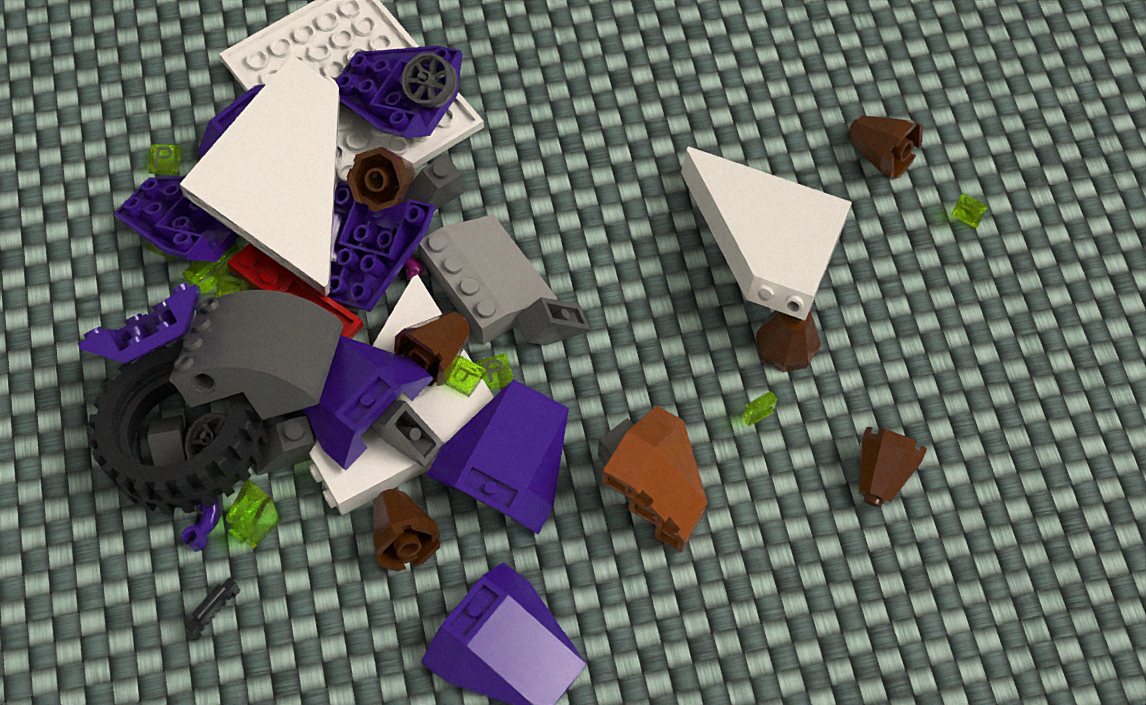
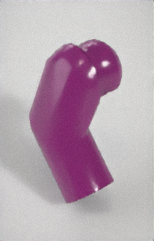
(414, 267)

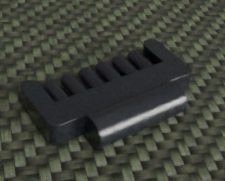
(210, 605)

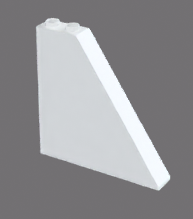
(277, 172)
(767, 229)
(439, 407)

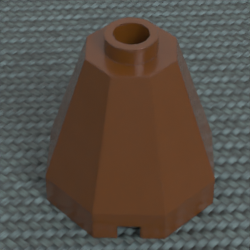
(887, 142)
(380, 178)
(788, 341)
(435, 344)
(886, 465)
(402, 531)

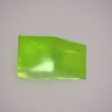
(252, 515)

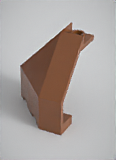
(659, 476)

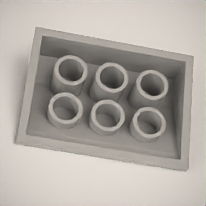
(483, 274)

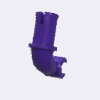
(207, 523)

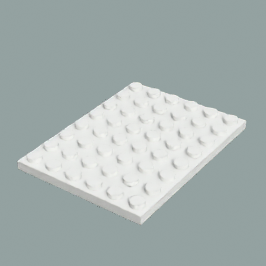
(328, 37)

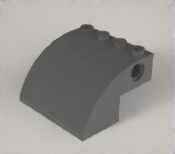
(259, 345)

